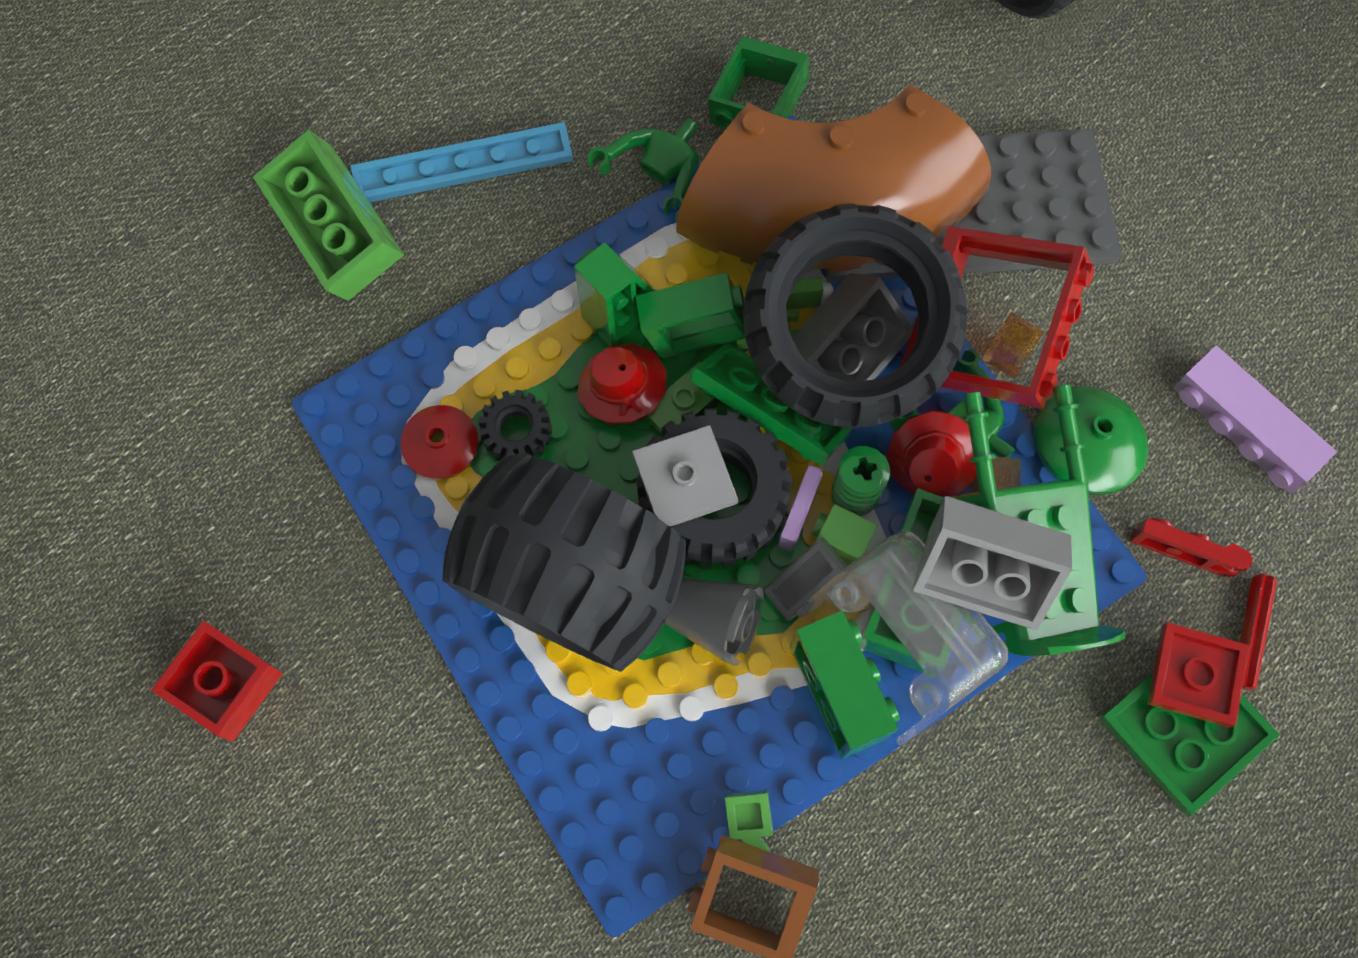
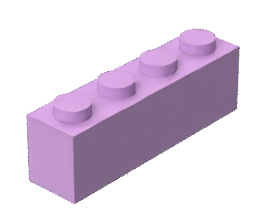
(1254, 420)

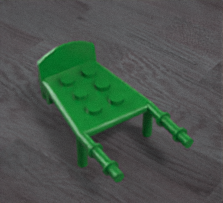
(1058, 505)

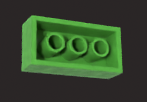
(328, 216)

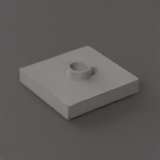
(685, 476)

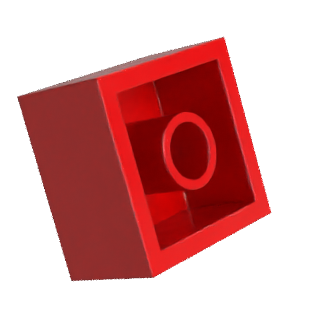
(217, 682)

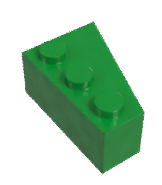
(609, 292)

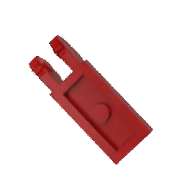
(1191, 547)

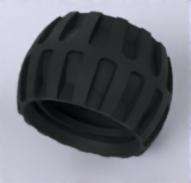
(892, 241)
(566, 559)

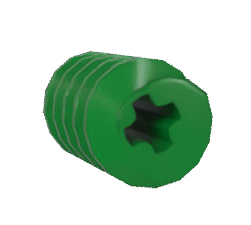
(860, 480)

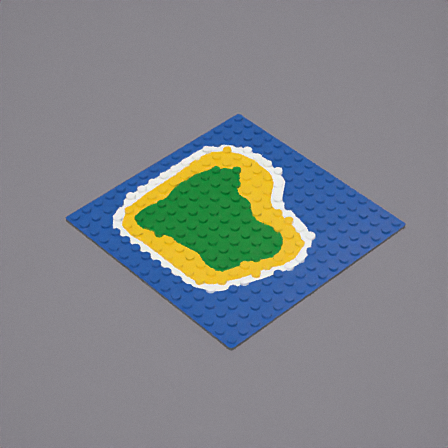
(640, 758)

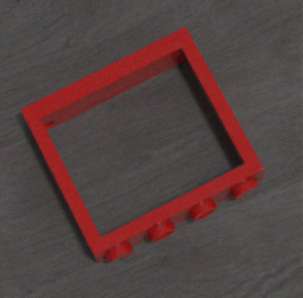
(1067, 257)

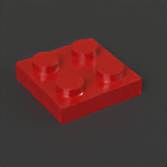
(1198, 674)

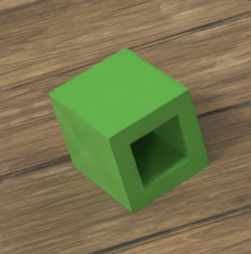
(845, 532)

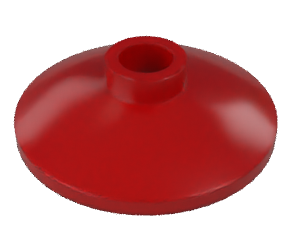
(442, 458)

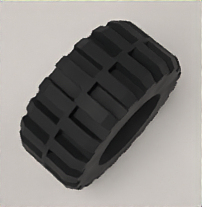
(770, 482)

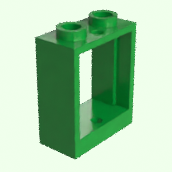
(753, 59)
(692, 315)

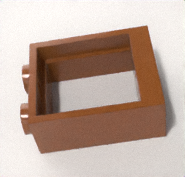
(766, 866)

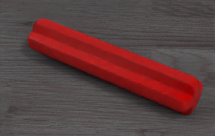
(1256, 625)

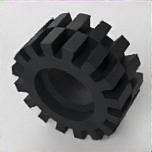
(510, 406)

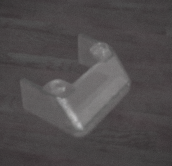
(946, 640)

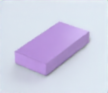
(800, 508)

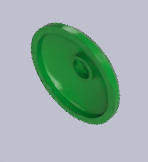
(1109, 458)

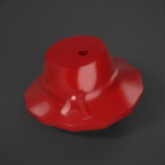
(622, 395)
(932, 454)

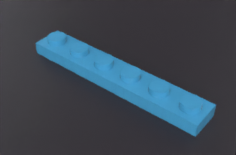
(463, 162)

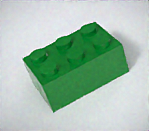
(844, 684)

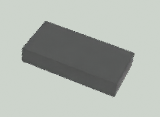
(804, 578)

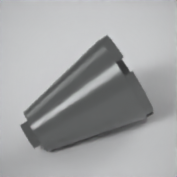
(717, 616)

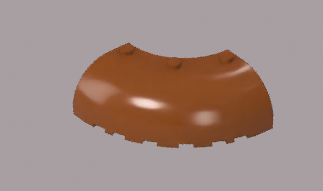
(780, 169)

